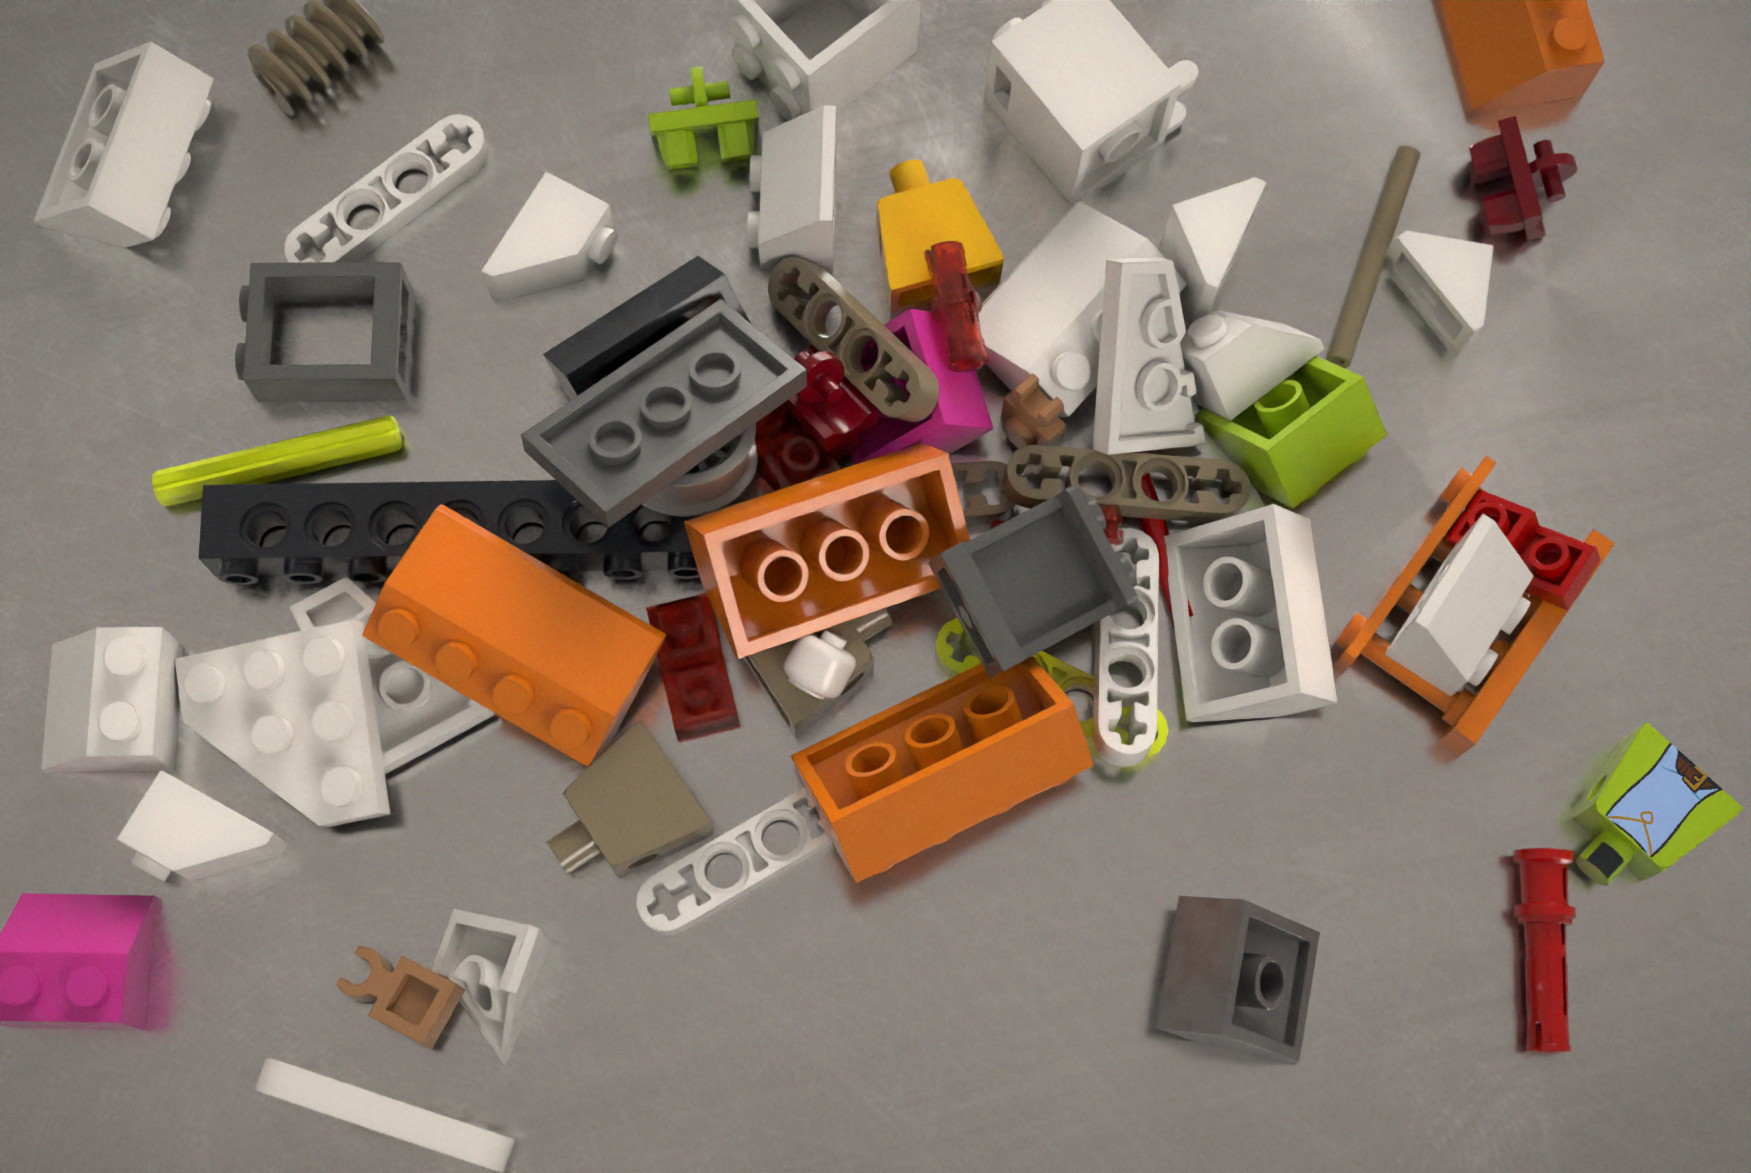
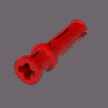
(1545, 916)

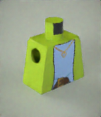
(1648, 809)

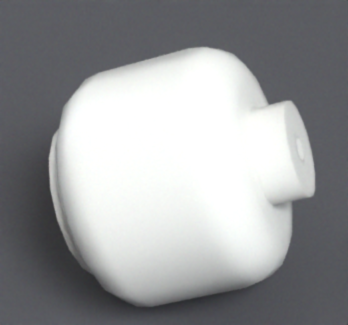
(820, 664)

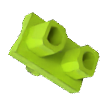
(677, 128)

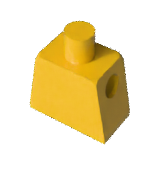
(924, 216)

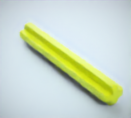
(279, 459)

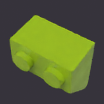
(1300, 431)

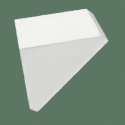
(1446, 282)

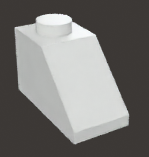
(551, 241)
(1242, 359)
(193, 833)

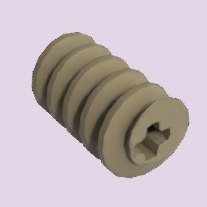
(310, 48)

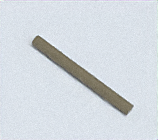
(1373, 256)

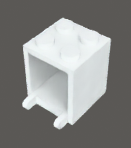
(821, 48)
(1083, 91)

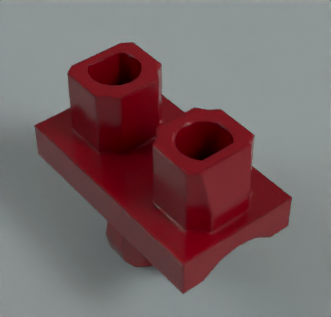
(1505, 156)
(831, 404)

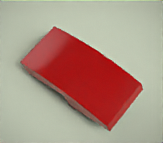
(1555, 559)

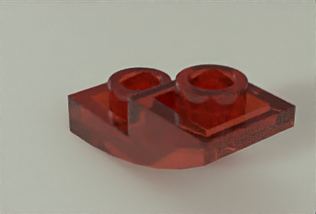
(789, 451)
(693, 667)

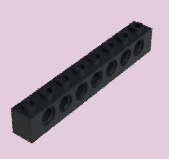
(241, 513)

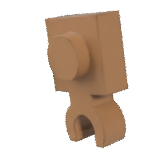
(1031, 416)
(408, 998)

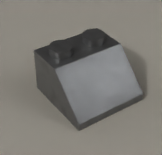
(1238, 977)

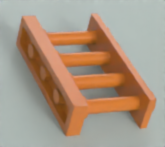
(1464, 711)

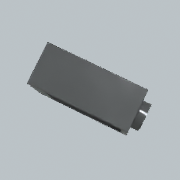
(379, 381)

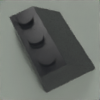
(638, 325)

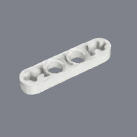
(379, 190)
(1133, 646)
(745, 844)
(384, 1115)

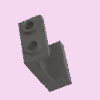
(1035, 579)

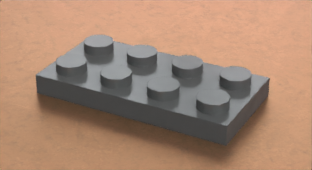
(664, 412)

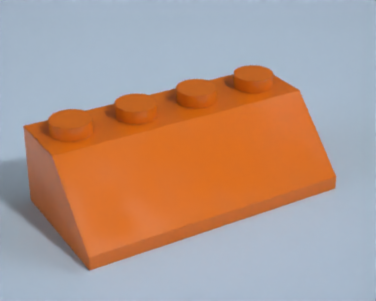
(1520, 51)
(828, 547)
(514, 635)
(941, 763)

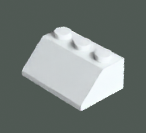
(126, 148)
(1051, 306)
(1256, 620)

